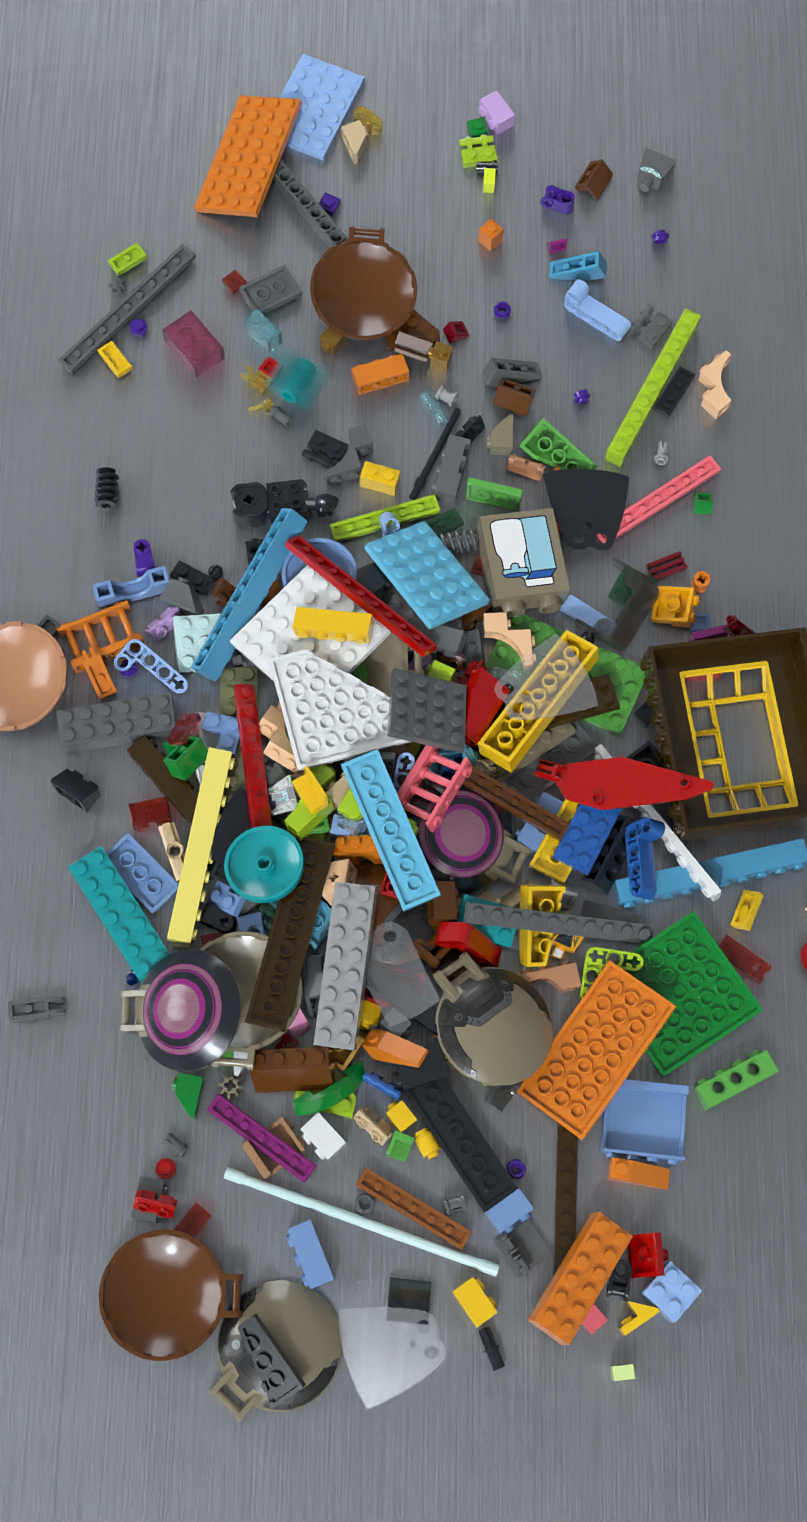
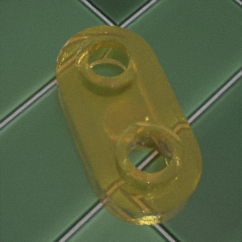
(369, 120)

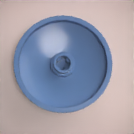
(331, 549)

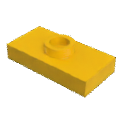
(115, 359)

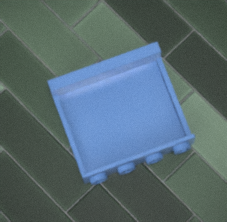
(646, 1122)

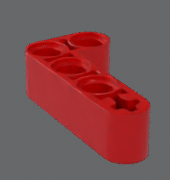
(468, 940)

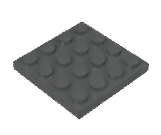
(427, 710)

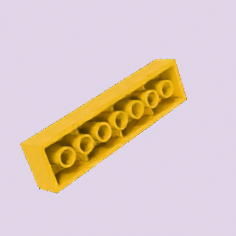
(511, 739)

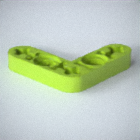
(597, 965)

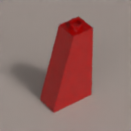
(480, 704)

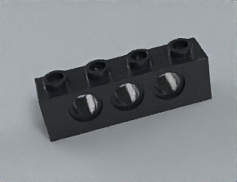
(609, 859)

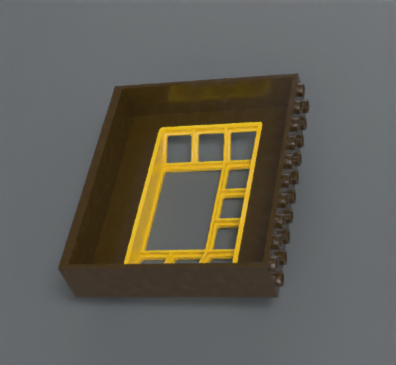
(784, 692)

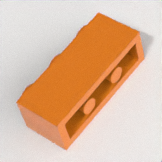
(380, 374)

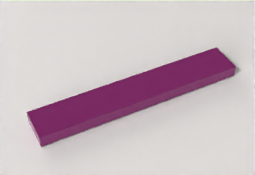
(261, 1138)

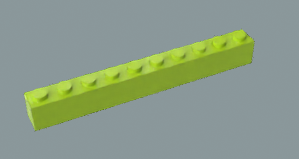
(652, 388)

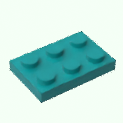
(498, 935)

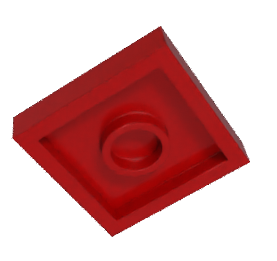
(647, 1255)

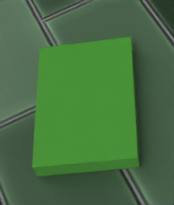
(493, 494)

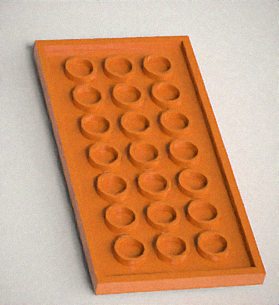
(248, 156)
(597, 1049)

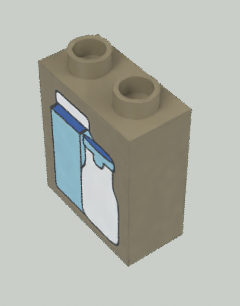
(522, 562)

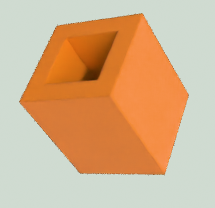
(490, 234)

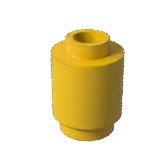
(427, 1143)

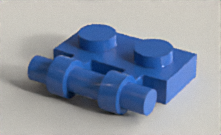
(376, 1081)

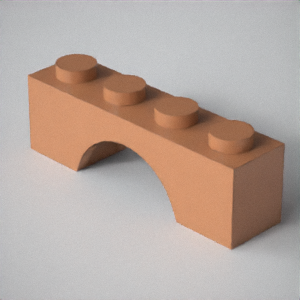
(563, 977)

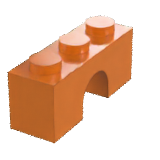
(356, 847)

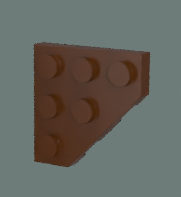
(416, 326)

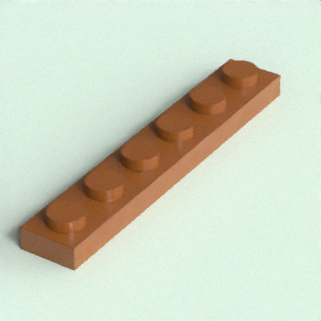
(413, 1208)

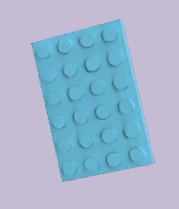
(427, 574)

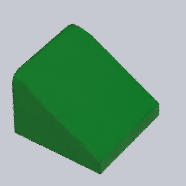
(702, 503)

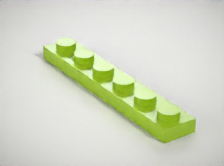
(370, 522)

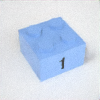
(671, 1292)

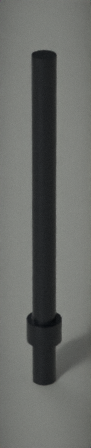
(421, 480)

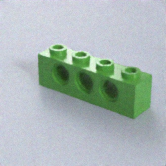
(765, 1069)

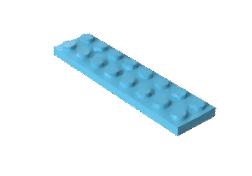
(390, 830)

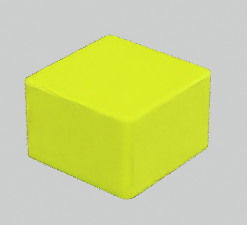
(489, 180)

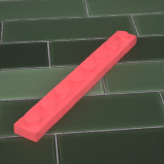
(665, 495)

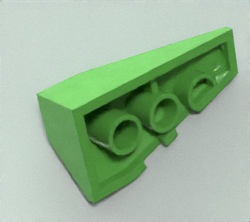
(552, 448)

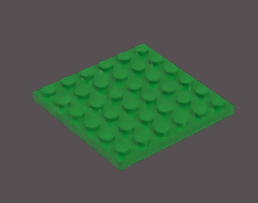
(701, 983)

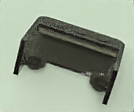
(632, 616)

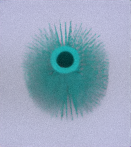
(297, 380)

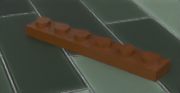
(516, 804)

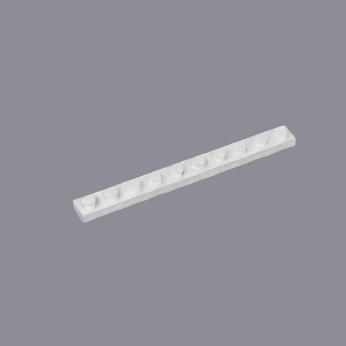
(674, 845)

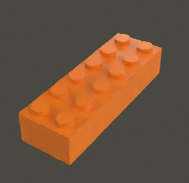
(580, 1278)

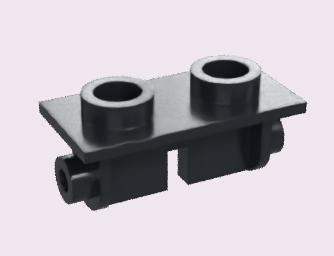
(472, 428)

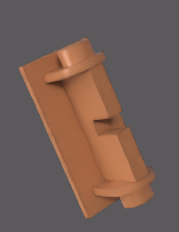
(525, 467)

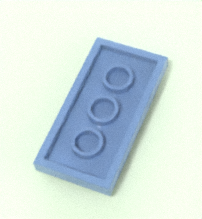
(142, 874)

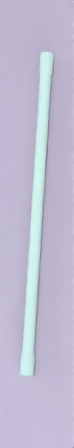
(480, 1264)

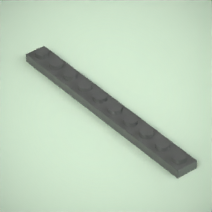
(126, 309)
(557, 923)

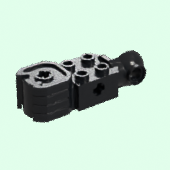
(260, 505)

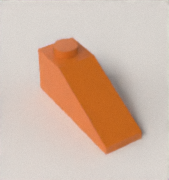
(393, 1049)
(638, 1173)

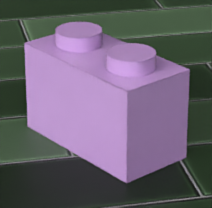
(496, 112)

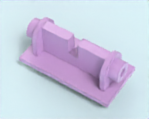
(159, 629)

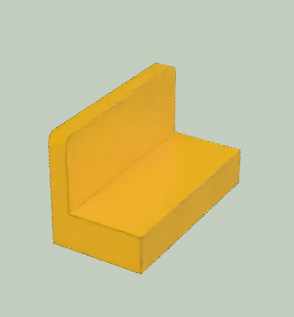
(310, 791)

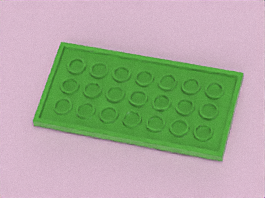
(624, 673)

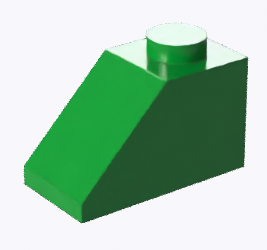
(188, 1091)

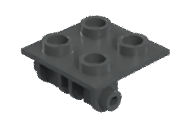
(523, 1248)

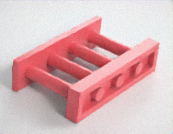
(421, 771)

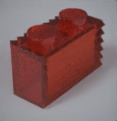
(150, 813)

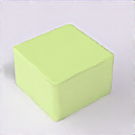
(622, 1372)

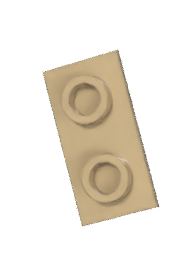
(366, 1120)

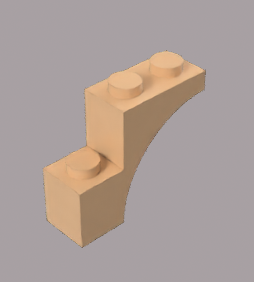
(715, 399)
(499, 627)
(279, 746)

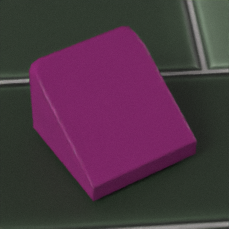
(557, 246)

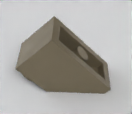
(501, 438)

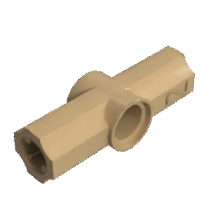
(172, 840)

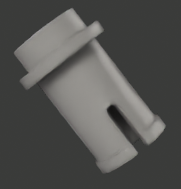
(662, 452)

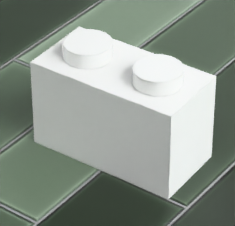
(322, 1136)

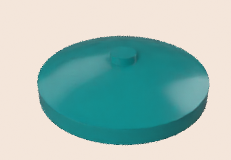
(264, 864)

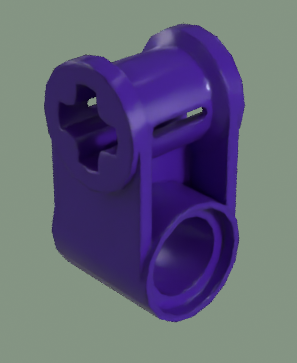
(557, 199)
(143, 560)

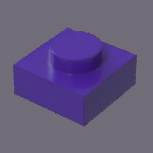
(329, 203)

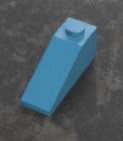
(581, 267)

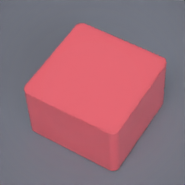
(594, 1320)

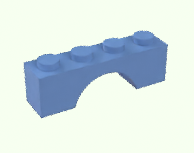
(148, 585)

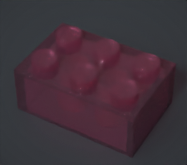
(193, 344)

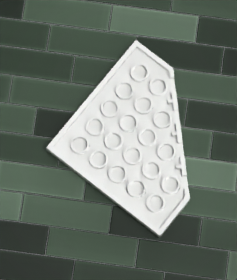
(329, 710)

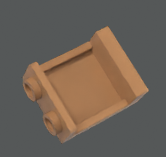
(266, 1165)

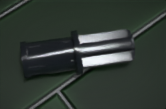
(491, 1348)

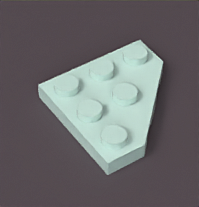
(190, 636)

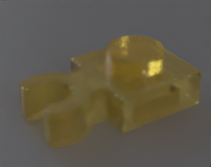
(256, 380)

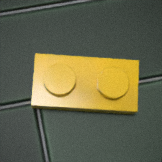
(746, 910)

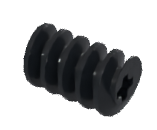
(106, 488)

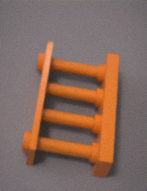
(115, 646)

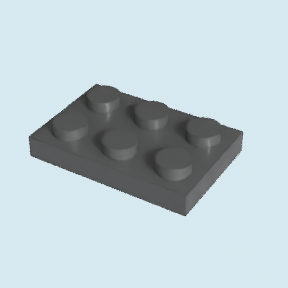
(270, 290)

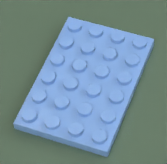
(326, 100)

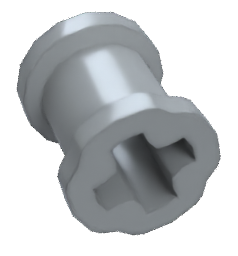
(447, 395)

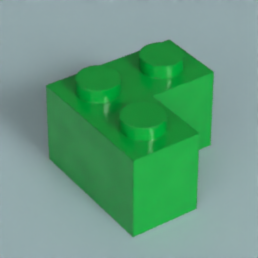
(185, 758)

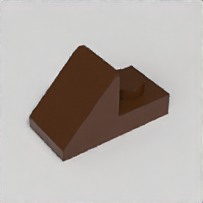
(223, 592)

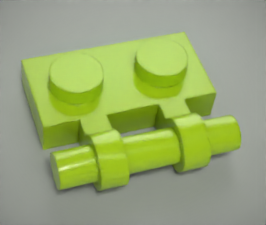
(483, 154)

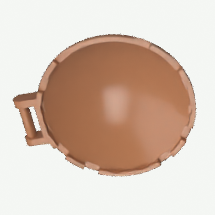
(30, 674)

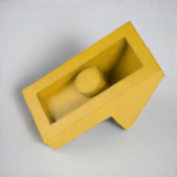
(642, 1314)

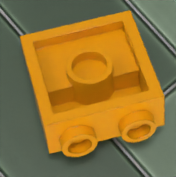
(676, 606)

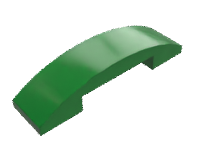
(332, 1095)

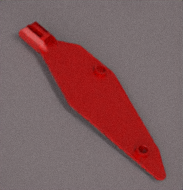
(620, 783)

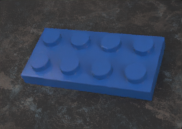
(585, 837)

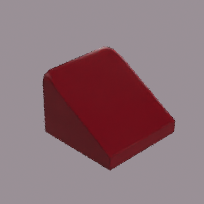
(455, 331)

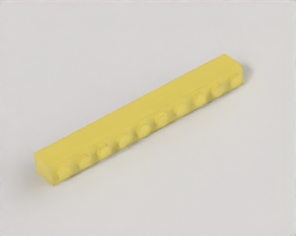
(199, 847)

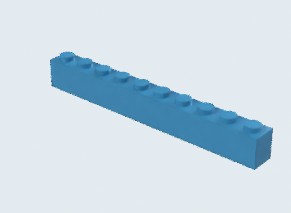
(248, 594)
(721, 870)

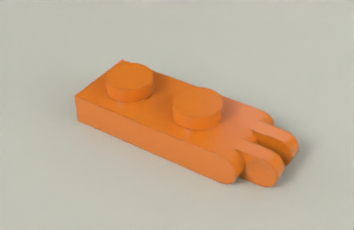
(98, 674)

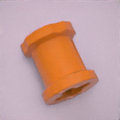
(699, 578)

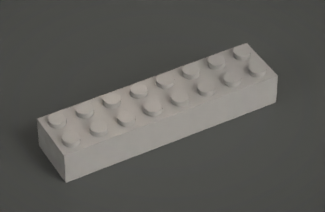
(345, 966)

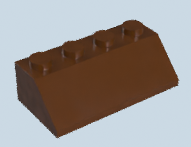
(293, 1069)

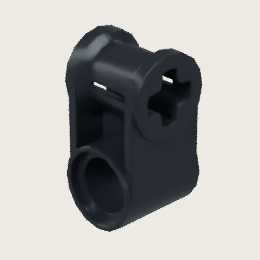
(215, 917)
(619, 1282)

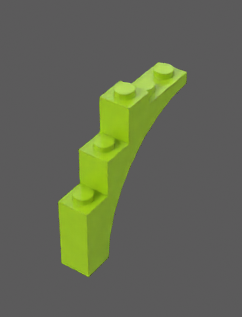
(301, 821)

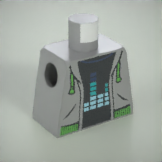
(283, 797)

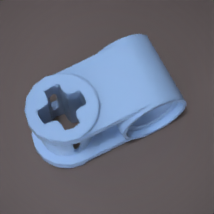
(388, 529)

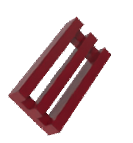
(680, 560)

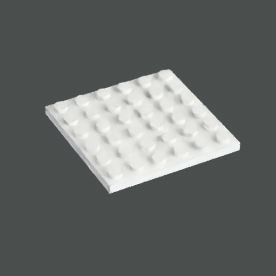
(272, 634)

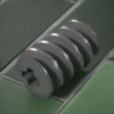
(460, 541)

